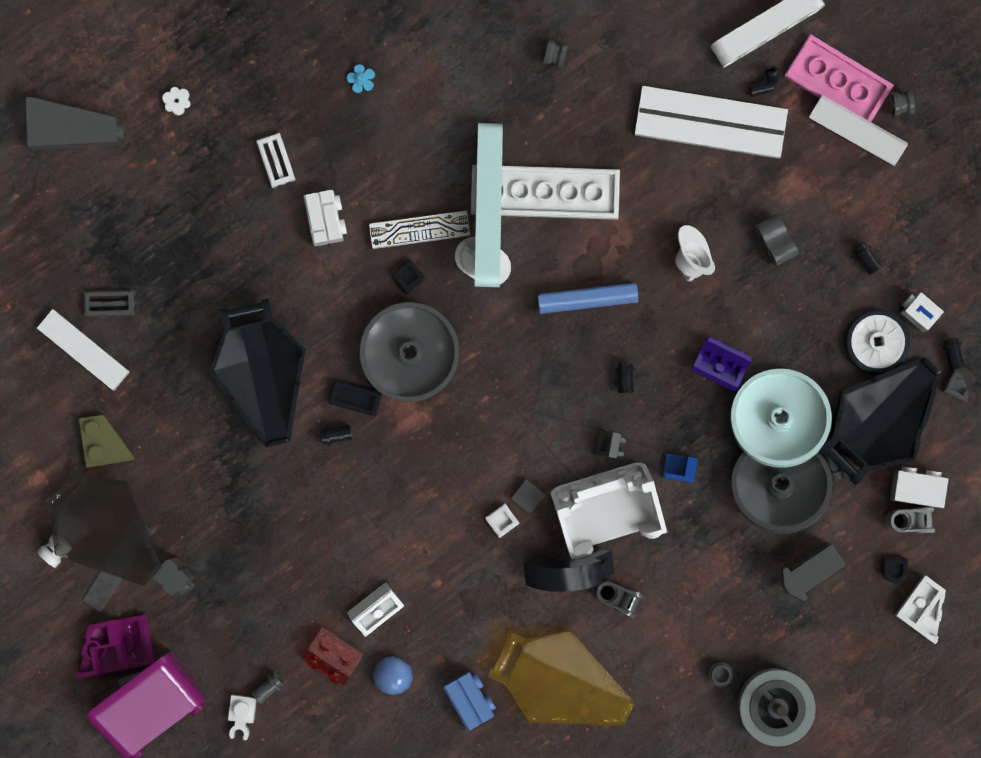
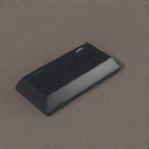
(355, 398)

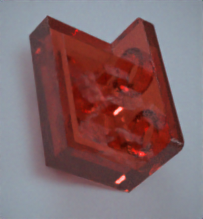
(332, 657)

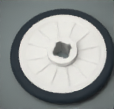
(893, 336)

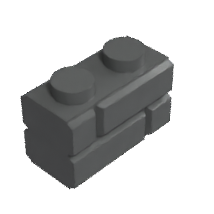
(175, 577)

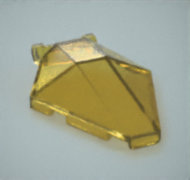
(561, 682)

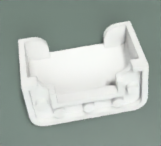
(608, 508)

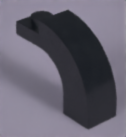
(568, 575)

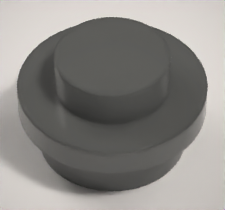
(720, 674)

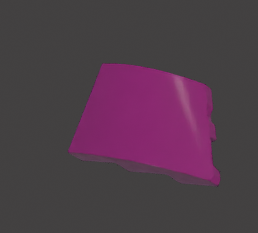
(116, 646)

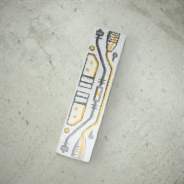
(419, 229)

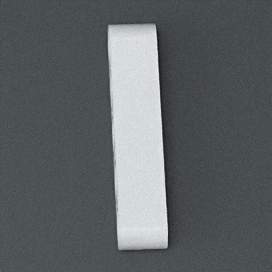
(763, 29)

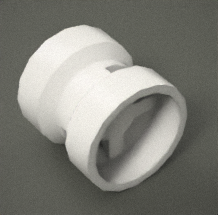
(47, 553)

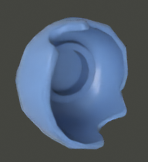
(392, 675)

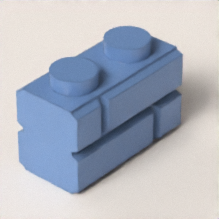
(469, 701)

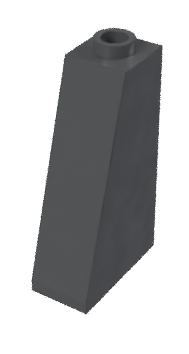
(67, 127)

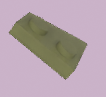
(102, 443)

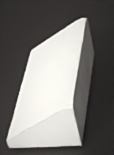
(375, 609)

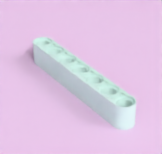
(488, 205)

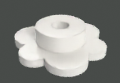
(176, 94)

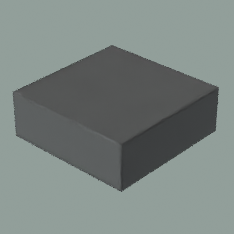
(528, 496)

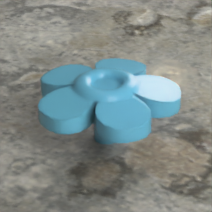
(361, 79)

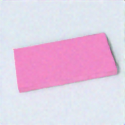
(832, 74)

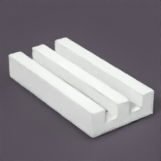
(283, 180)

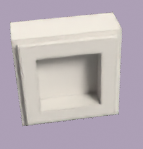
(502, 520)

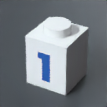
(921, 311)

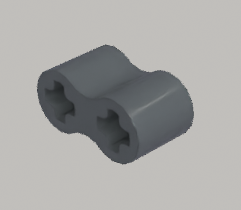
(776, 239)

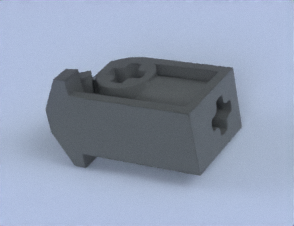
(811, 571)

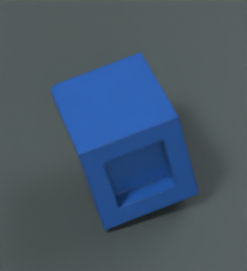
(680, 468)

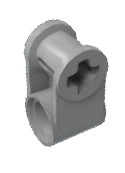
(915, 520)

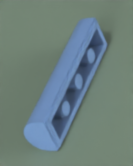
(587, 298)

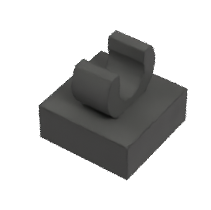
(608, 444)

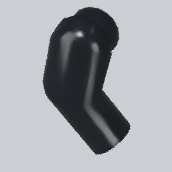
(768, 82)

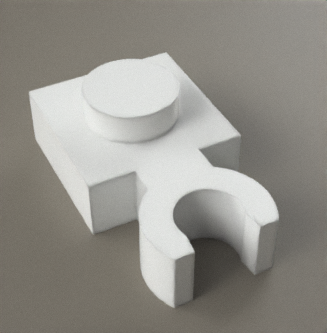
(242, 712)

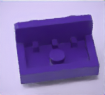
(721, 363)

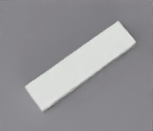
(858, 130)
(83, 349)

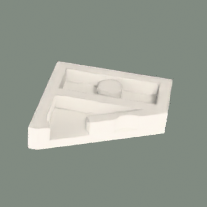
(923, 608)

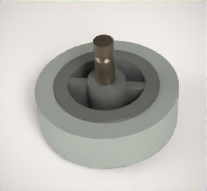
(776, 707)

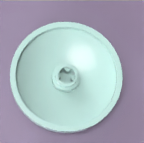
(781, 418)

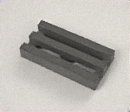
(130, 303)

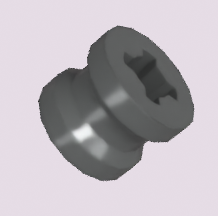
(555, 54)
(902, 103)

